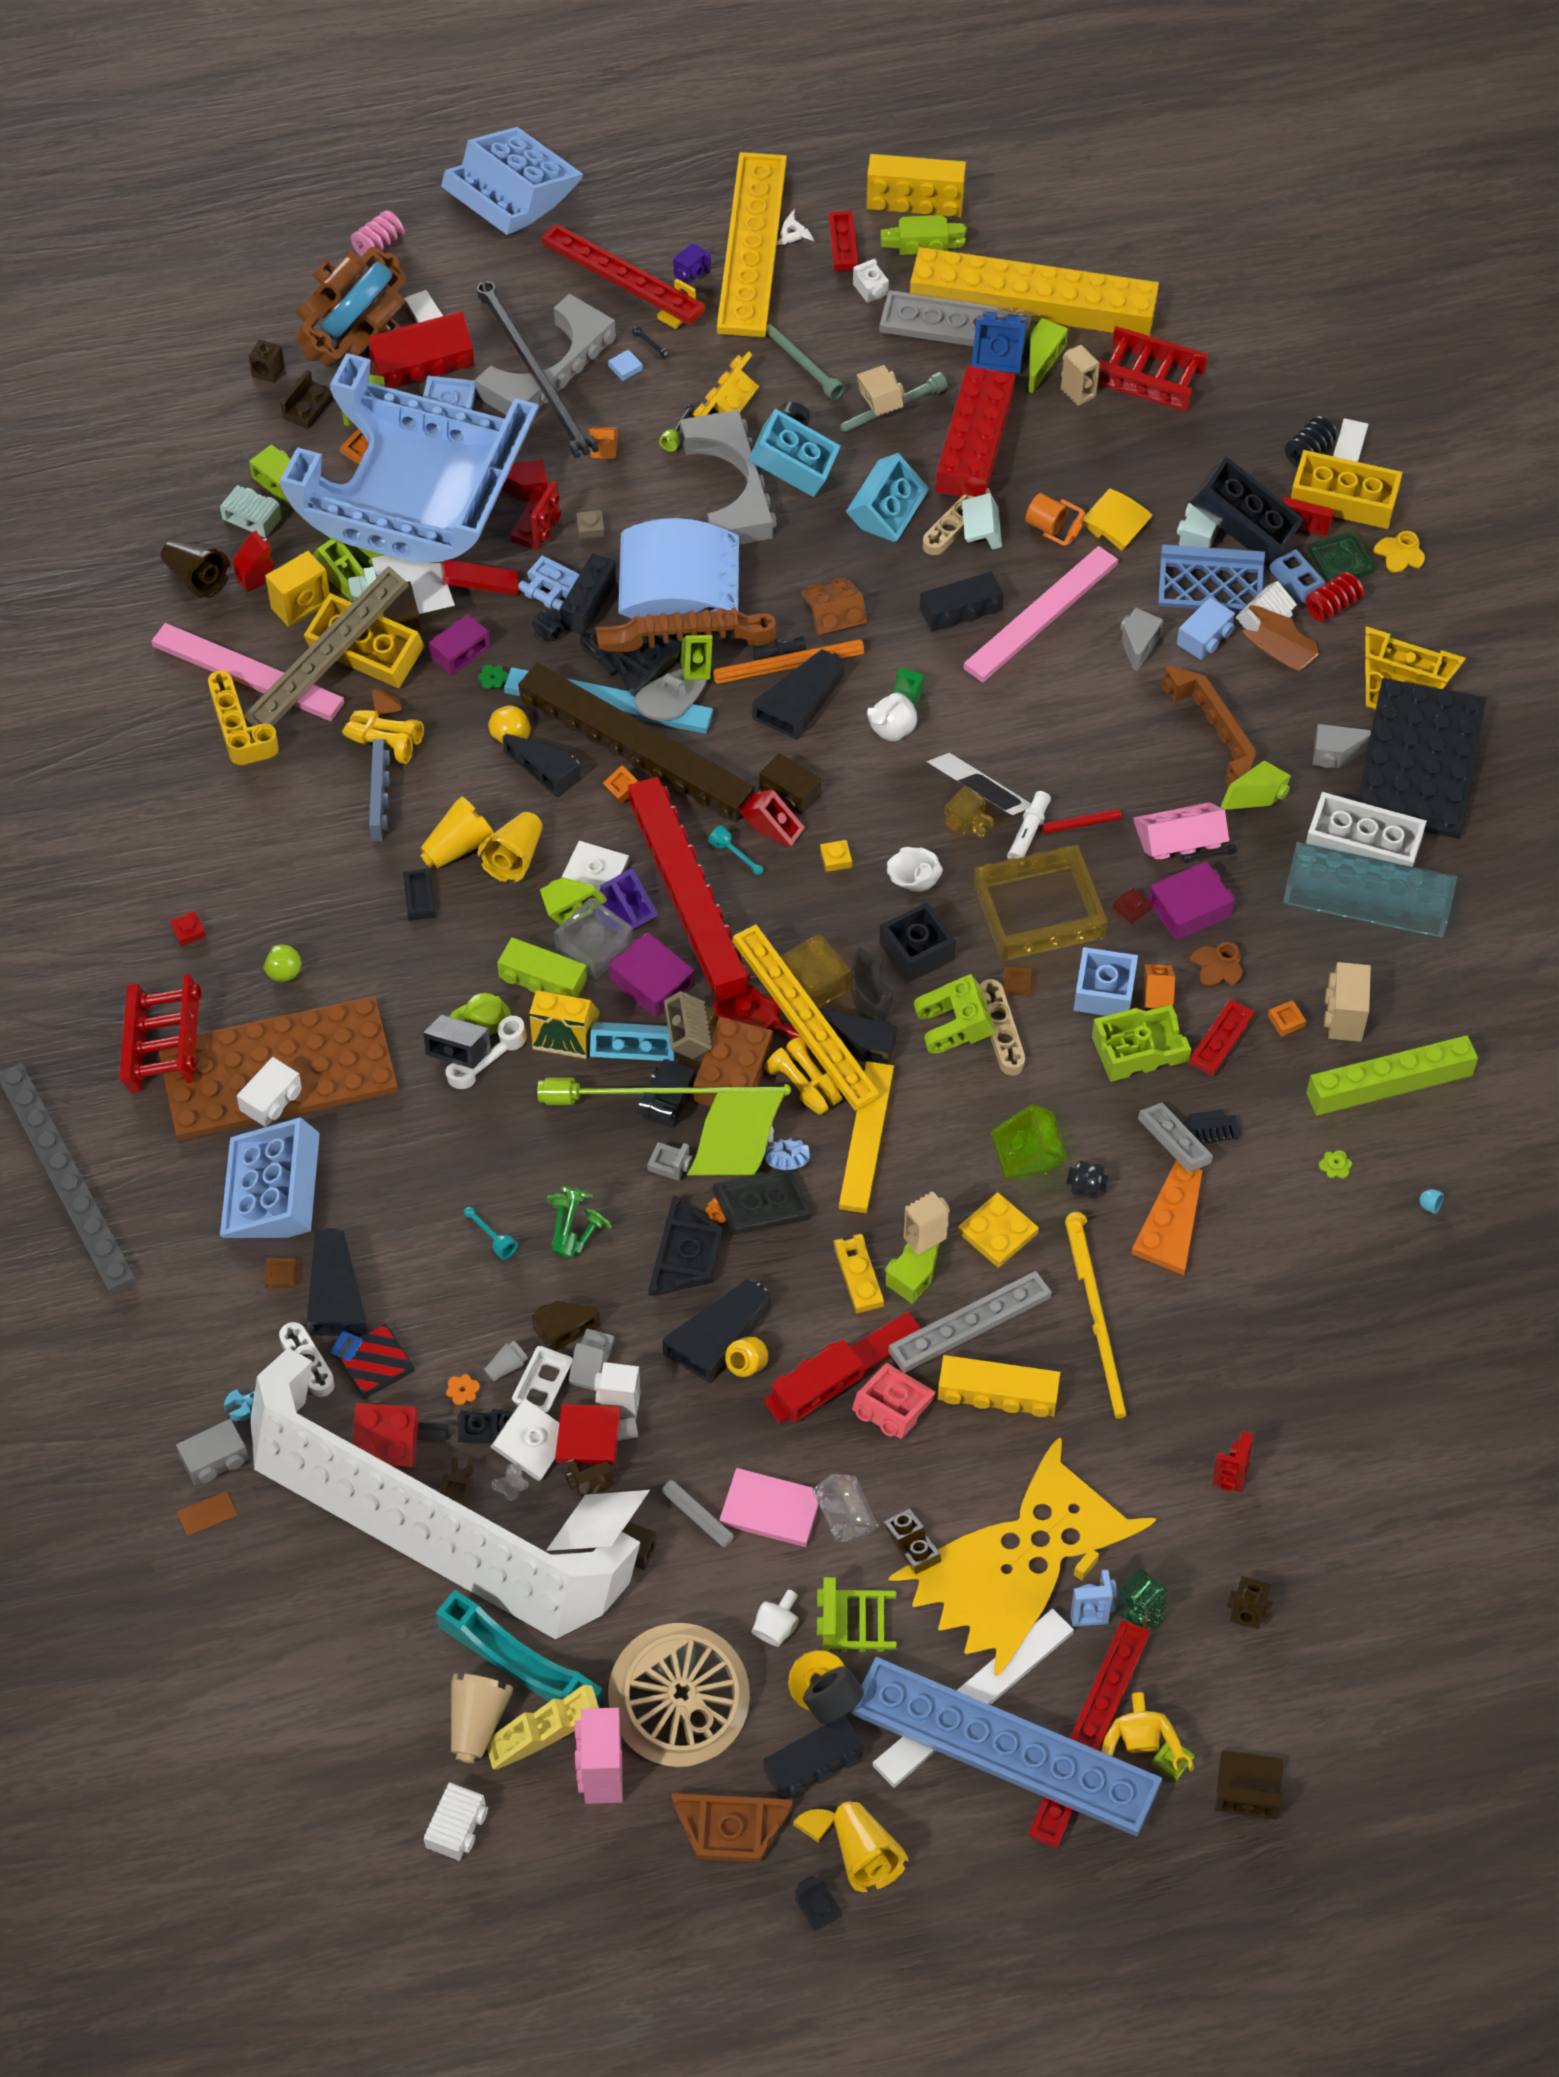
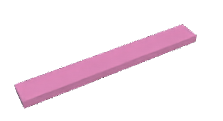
(1040, 614)
(241, 668)

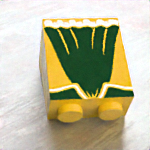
(562, 1024)

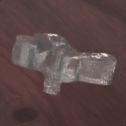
(511, 1483)

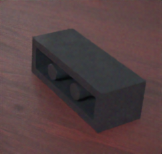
(588, 594)
(961, 601)
(813, 1758)

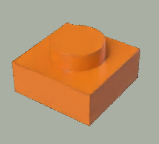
(618, 783)
(1286, 1018)

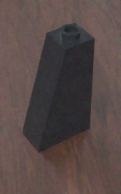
(799, 695)
(334, 1291)
(704, 1338)

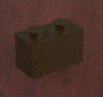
(791, 782)

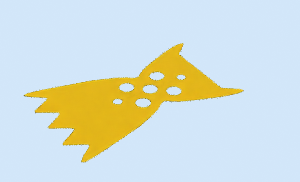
(1003, 1605)

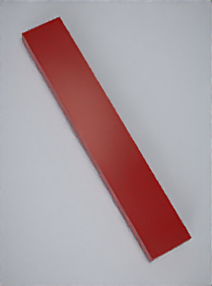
(871, 1351)

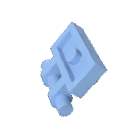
(552, 576)

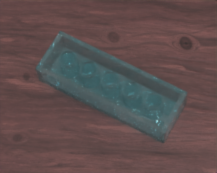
(1370, 890)

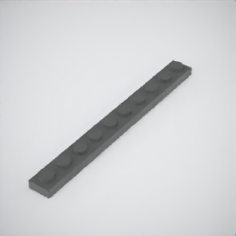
(66, 1179)

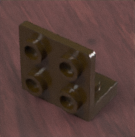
(1249, 1785)

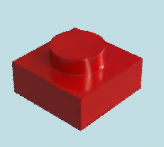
(187, 928)

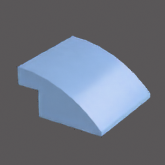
(510, 179)

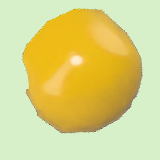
(510, 721)

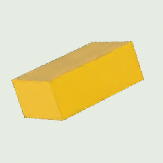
(1086, 1564)

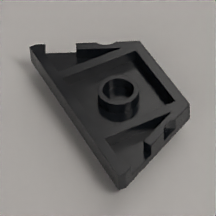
(646, 663)
(686, 1250)

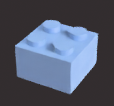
(1105, 982)

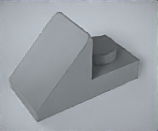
(589, 1358)

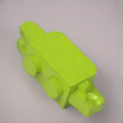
(923, 232)

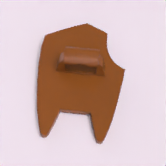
(1281, 639)

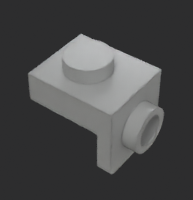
(670, 1161)

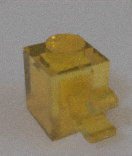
(967, 811)

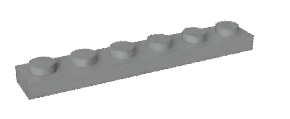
(969, 1322)

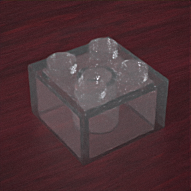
(593, 937)

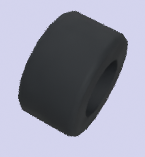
(833, 1695)

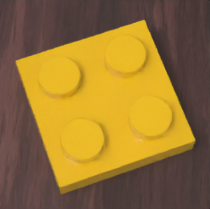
(998, 1230)

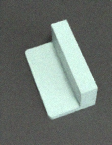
(982, 520)

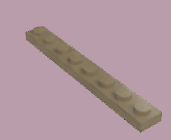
(327, 649)

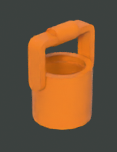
(1050, 516)

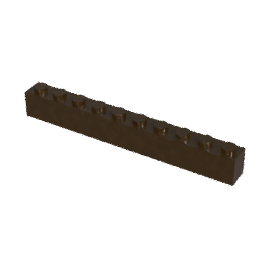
(635, 742)

